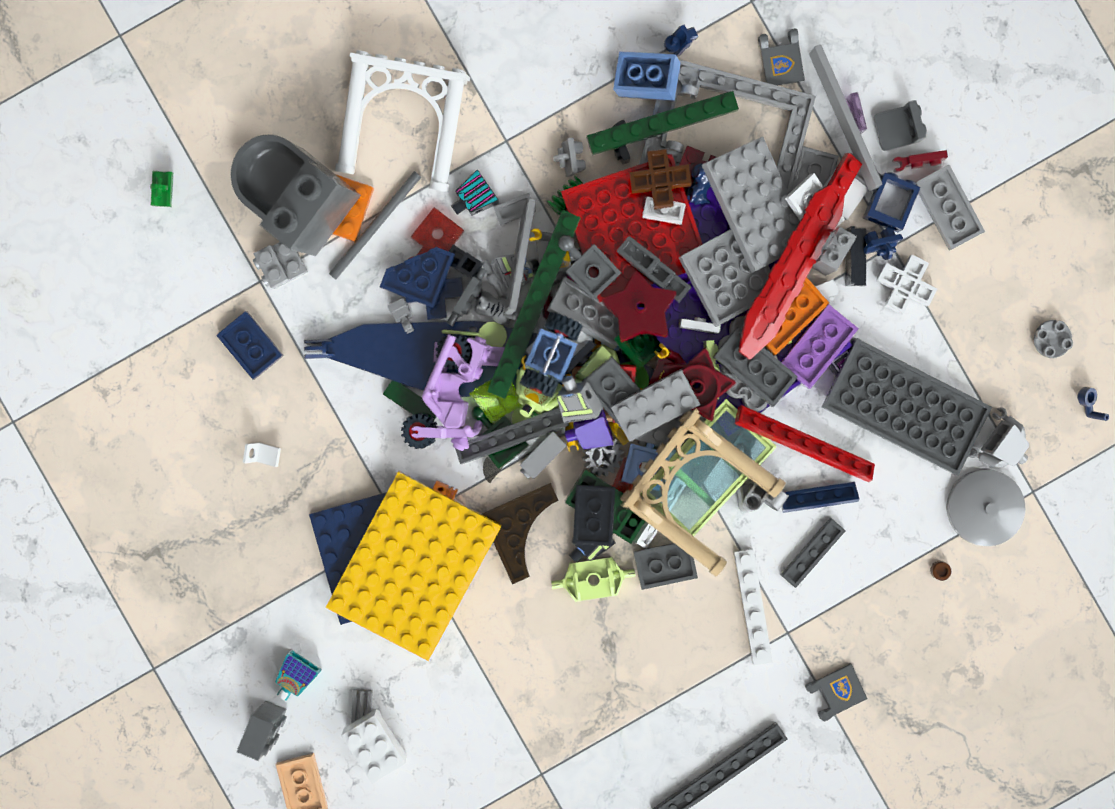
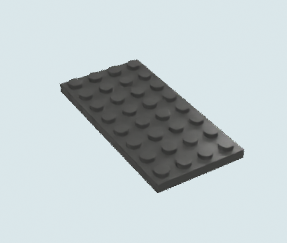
(906, 407)

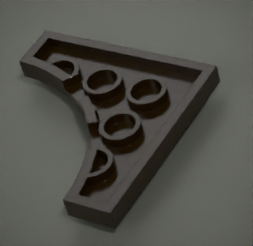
(515, 521)

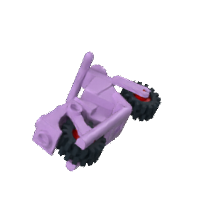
(443, 394)

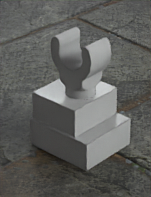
(401, 314)

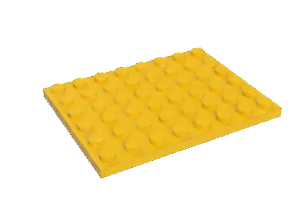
(413, 566)

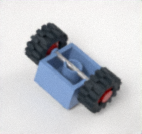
(551, 354)

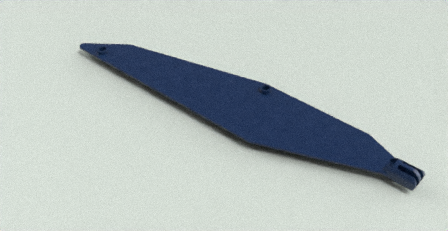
(407, 357)

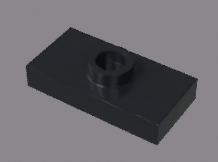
(581, 357)

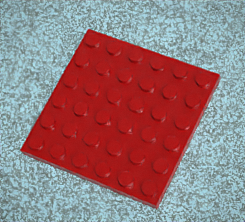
(613, 213)

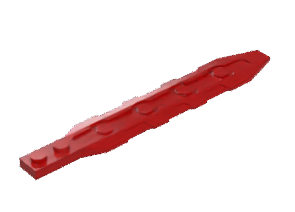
(797, 259)

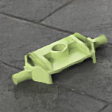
(577, 579)

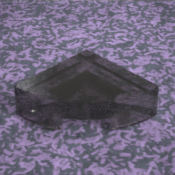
(490, 470)

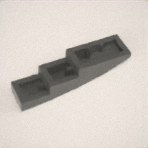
(653, 268)

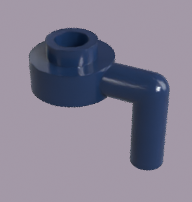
(1087, 397)

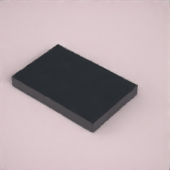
(594, 515)

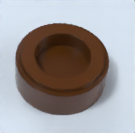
(941, 570)

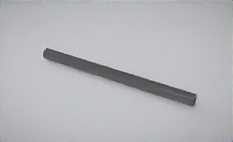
(375, 225)

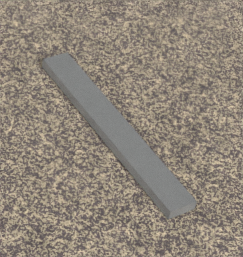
(845, 117)

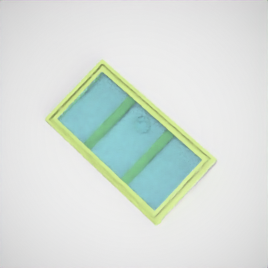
(707, 480)

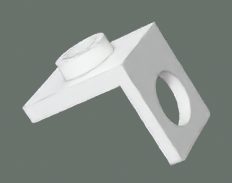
(262, 453)

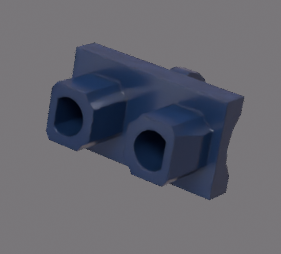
(680, 40)
(883, 246)

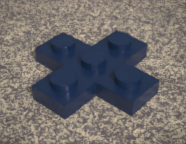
(451, 289)

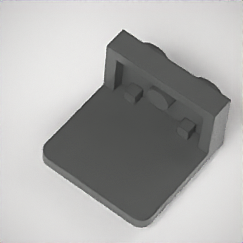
(900, 126)

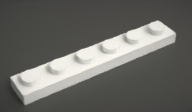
(753, 606)

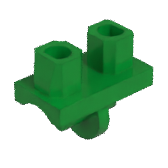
(161, 189)

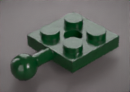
(504, 456)

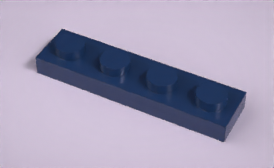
(820, 497)

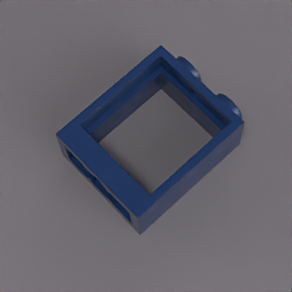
(885, 220)

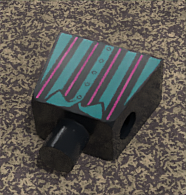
(474, 195)

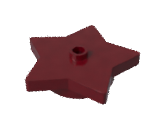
(636, 321)
(711, 381)

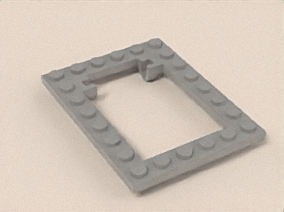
(694, 76)

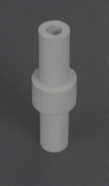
(492, 278)

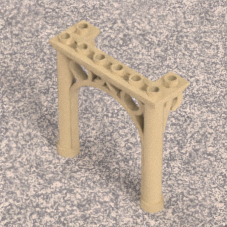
(666, 524)

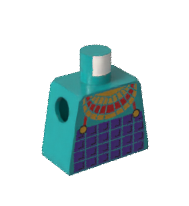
(295, 675)

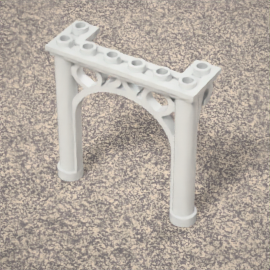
(357, 102)

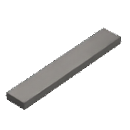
(519, 257)

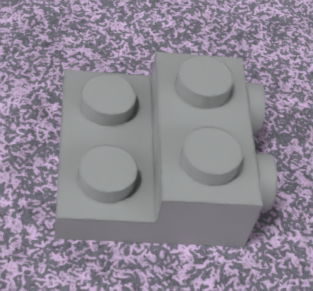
(279, 265)

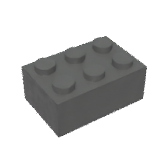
(262, 731)

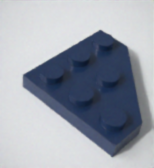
(420, 276)

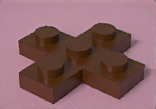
(660, 179)

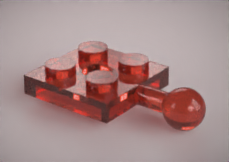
(434, 221)

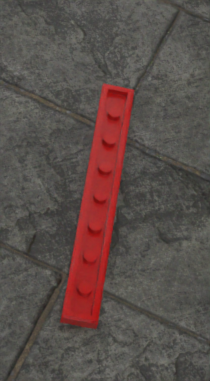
(804, 443)

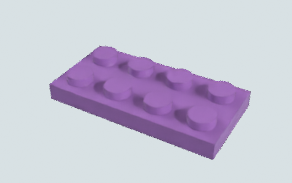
(819, 346)

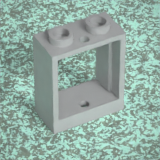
(835, 251)
(542, 455)

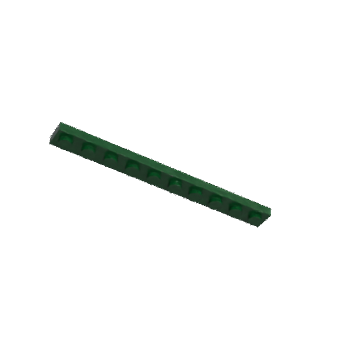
(532, 306)

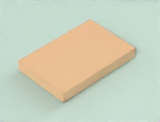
(301, 783)

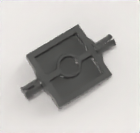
(472, 291)

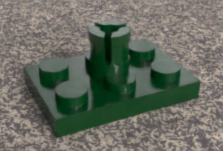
(639, 348)

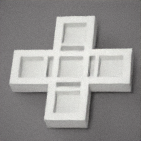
(906, 284)

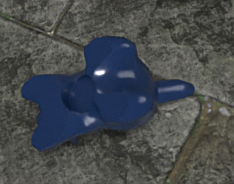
(698, 190)

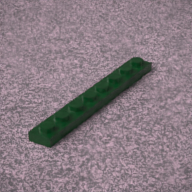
(662, 123)

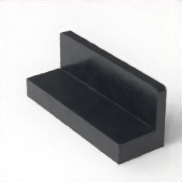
(856, 259)

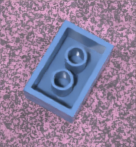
(647, 75)

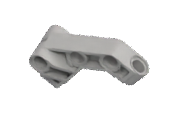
(757, 495)

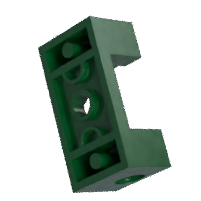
(626, 522)

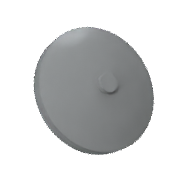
(986, 507)

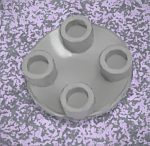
(1053, 339)

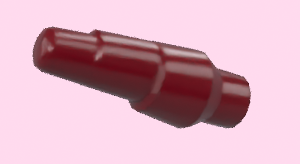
(547, 303)

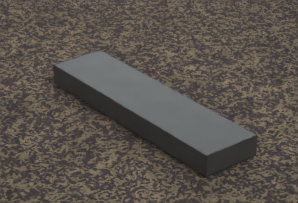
(813, 552)

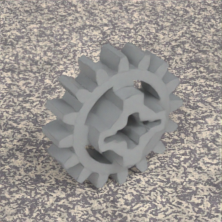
(610, 456)

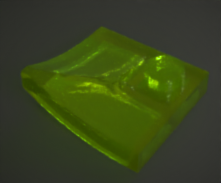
(493, 405)

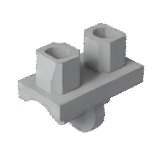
(567, 157)

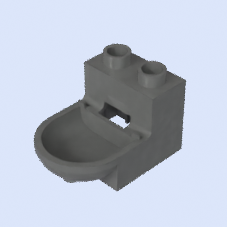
(290, 192)

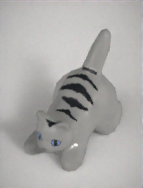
(493, 307)

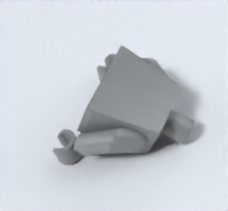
(1006, 443)

